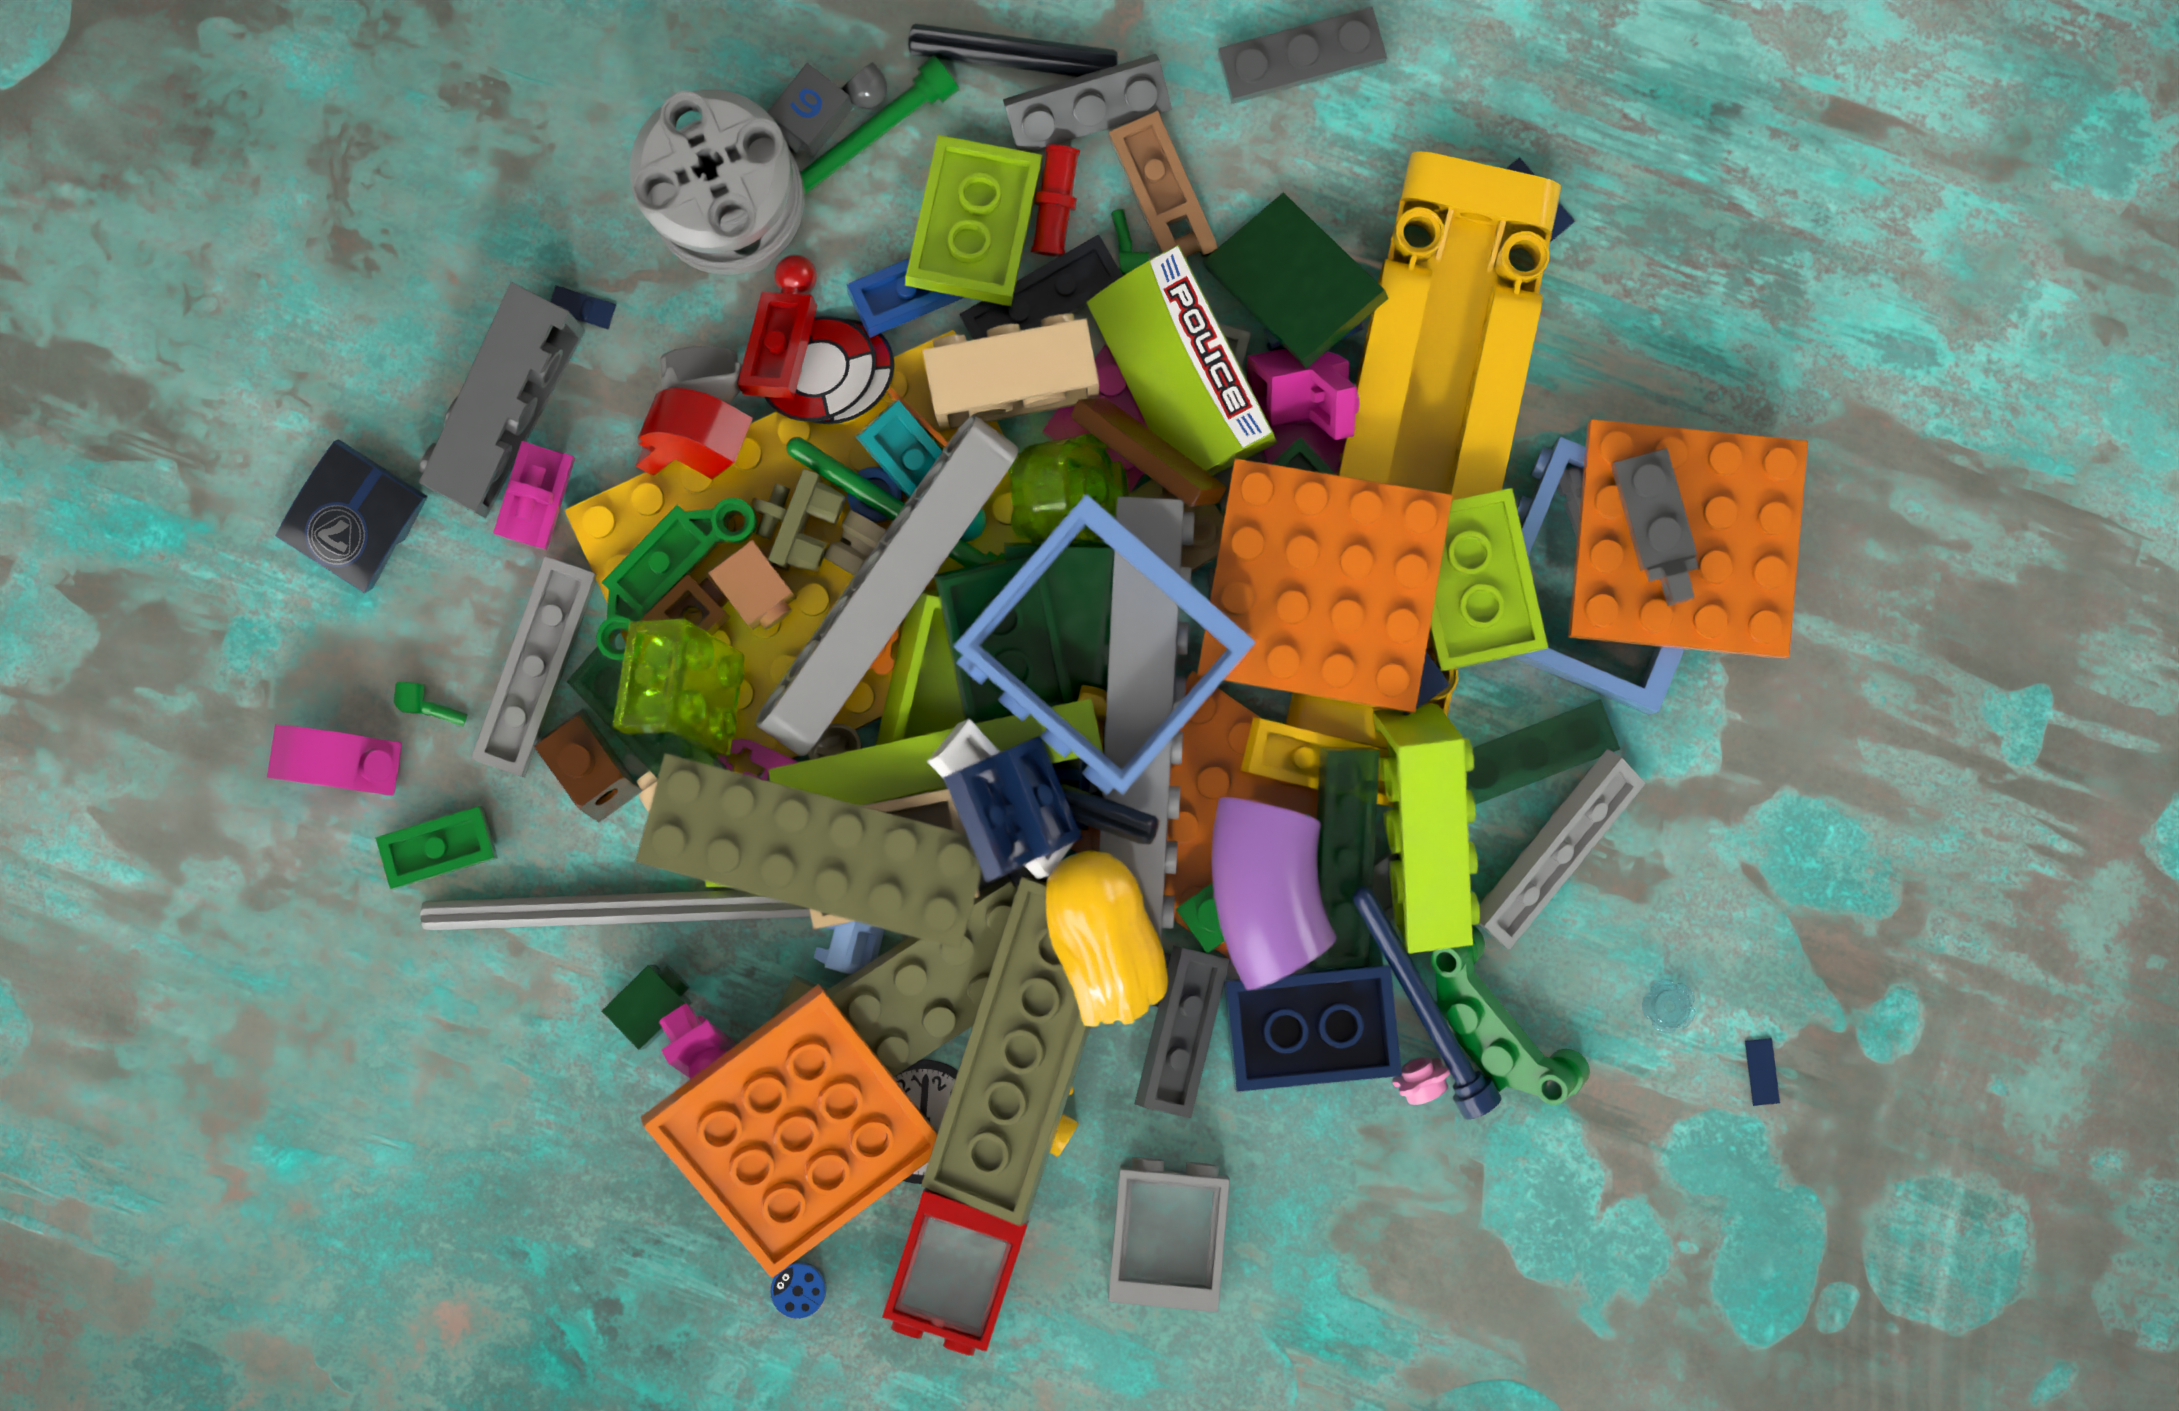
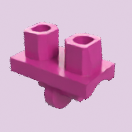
(534, 495)
(693, 1041)

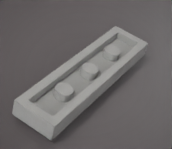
(534, 666)
(1559, 848)

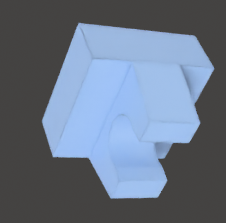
(851, 947)

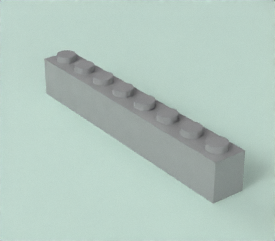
(1146, 691)

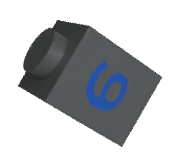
(810, 110)

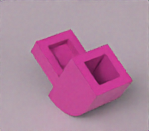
(1295, 393)
(334, 759)

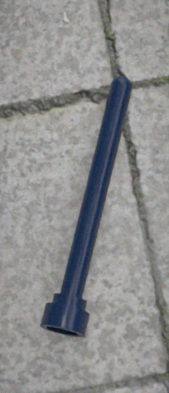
(1473, 1092)

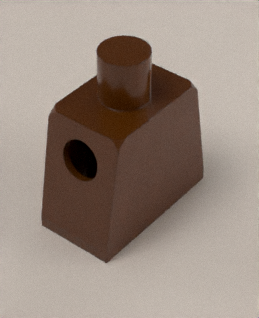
(587, 766)

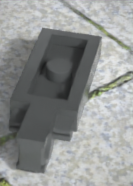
(1657, 522)

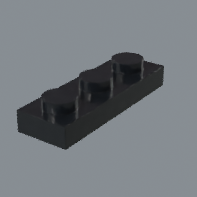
(1051, 290)

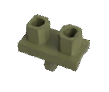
(809, 498)

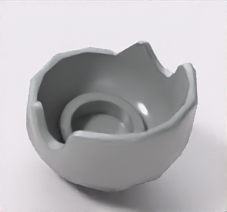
(702, 369)

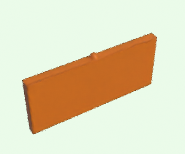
(927, 427)

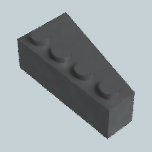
(500, 399)

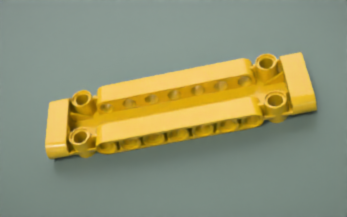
(1445, 357)

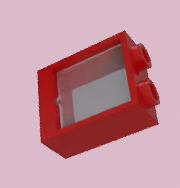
(952, 1276)

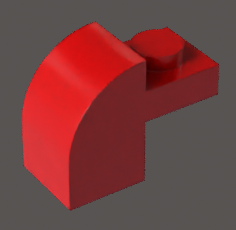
(692, 430)

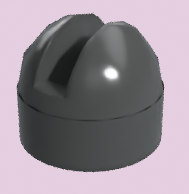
(867, 87)

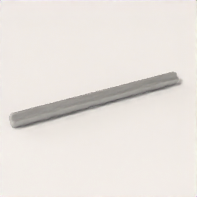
(603, 910)

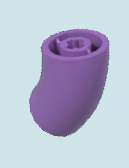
(1267, 889)

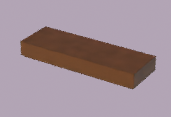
(1148, 452)

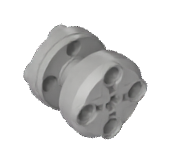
(717, 181)

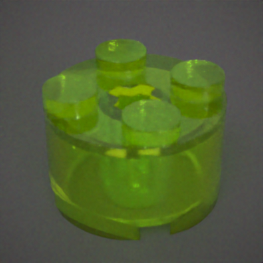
(1055, 477)

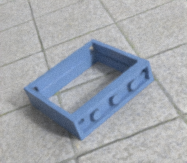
(1663, 660)
(1023, 701)

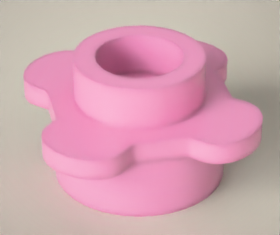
(1422, 1080)

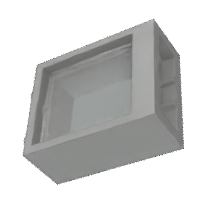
(1169, 1235)

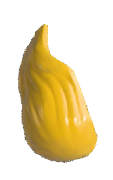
(1104, 938)

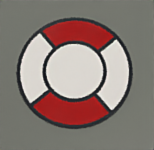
(833, 372)

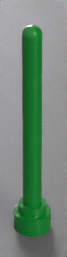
(929, 85)
(872, 494)

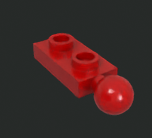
(780, 332)

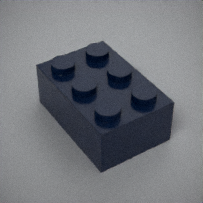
(1313, 1029)

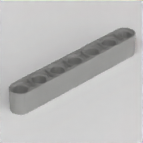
(887, 585)

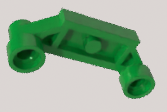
(663, 561)
(1494, 1036)

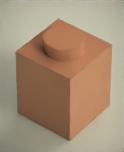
(754, 587)

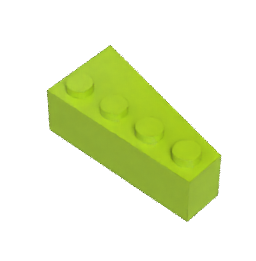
(1429, 828)

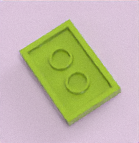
(973, 220)
(1485, 586)

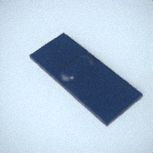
(584, 307)
(1762, 1072)

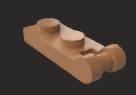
(1161, 185)

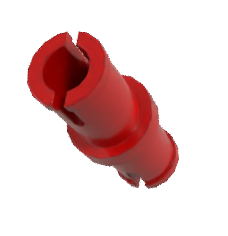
(1055, 200)

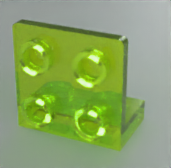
(679, 684)

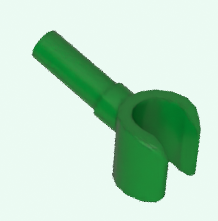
(1127, 259)
(410, 699)

